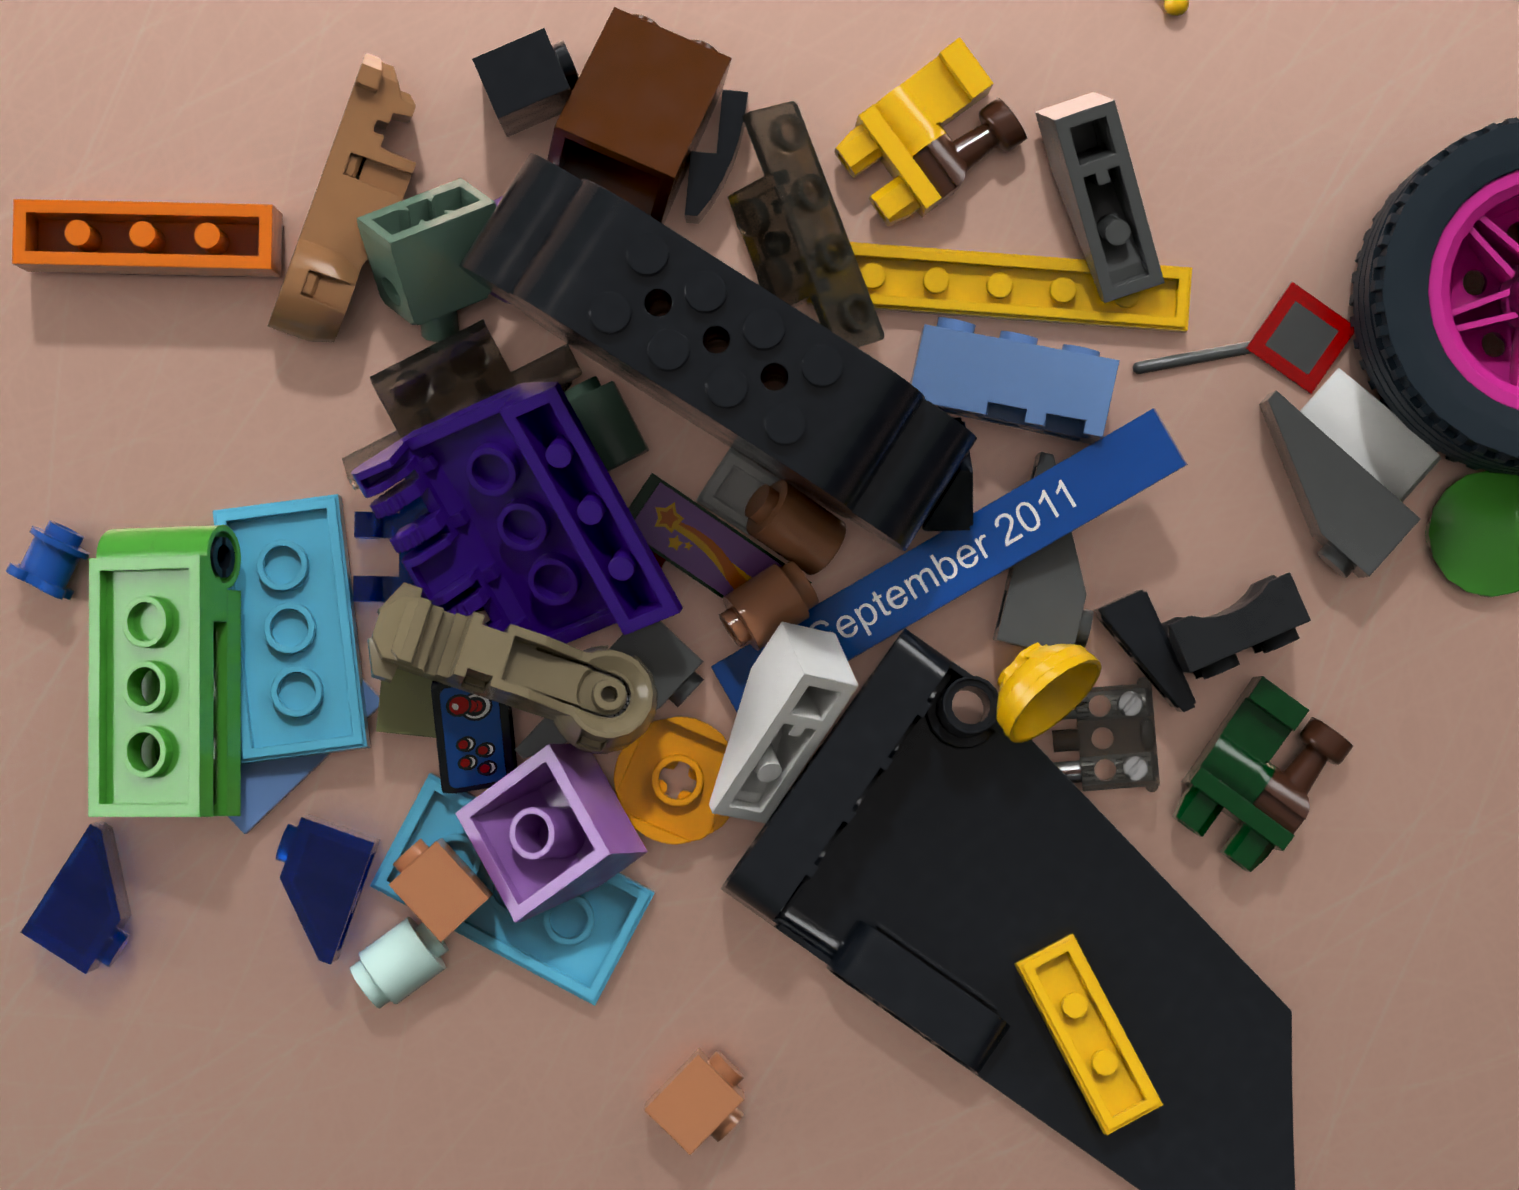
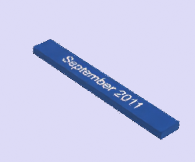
(999, 539)

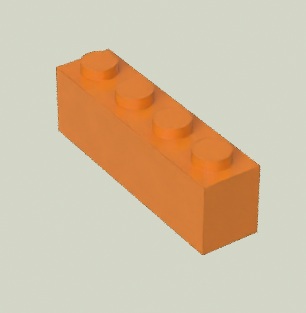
(147, 238)

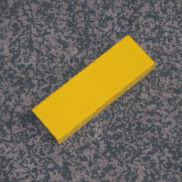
(1088, 1034)

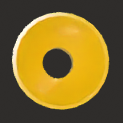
(1043, 688)

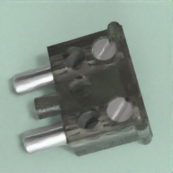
(1133, 740)

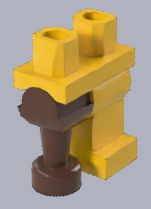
(910, 138)

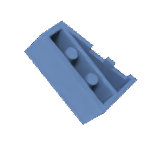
(1015, 380)

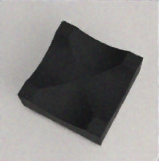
(1259, 619)

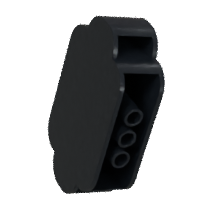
(606, 270)

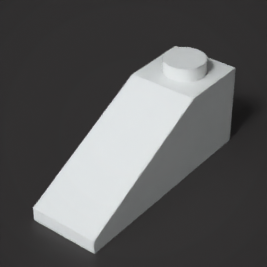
(781, 720)

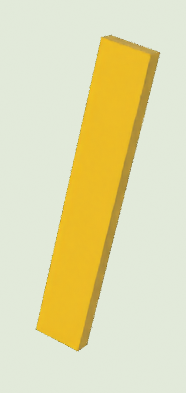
(1014, 288)

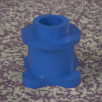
(51, 559)

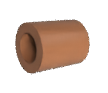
(794, 526)

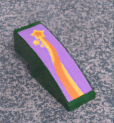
(696, 539)

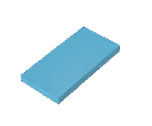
(297, 631)
(566, 945)

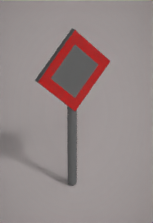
(1296, 339)

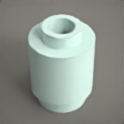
(399, 963)

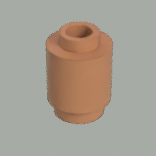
(765, 602)

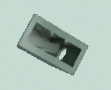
(418, 254)

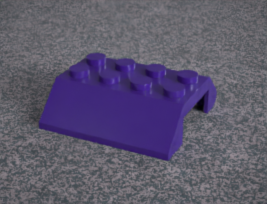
(519, 519)

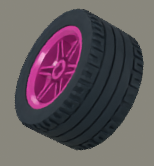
(1418, 321)

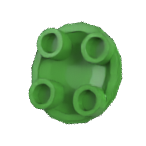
(1477, 533)

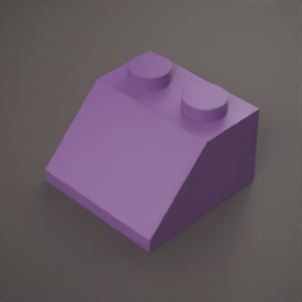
(550, 831)

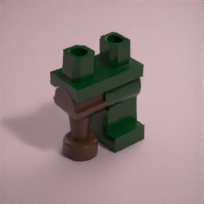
(1243, 783)

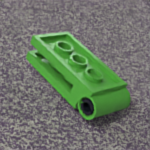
(165, 673)

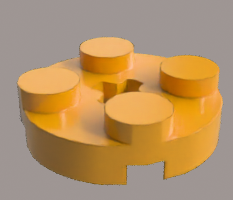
(643, 793)

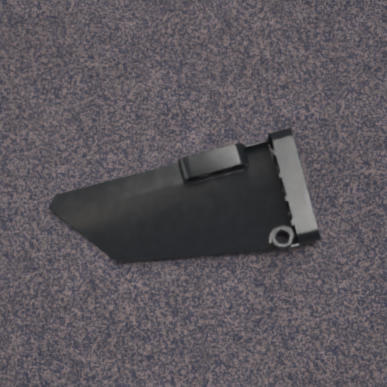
(946, 854)

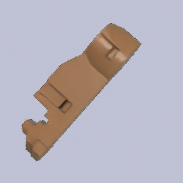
(353, 183)

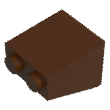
(639, 111)

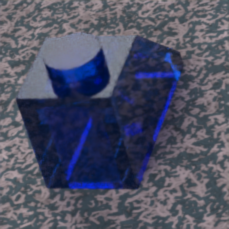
(325, 879)
(85, 905)

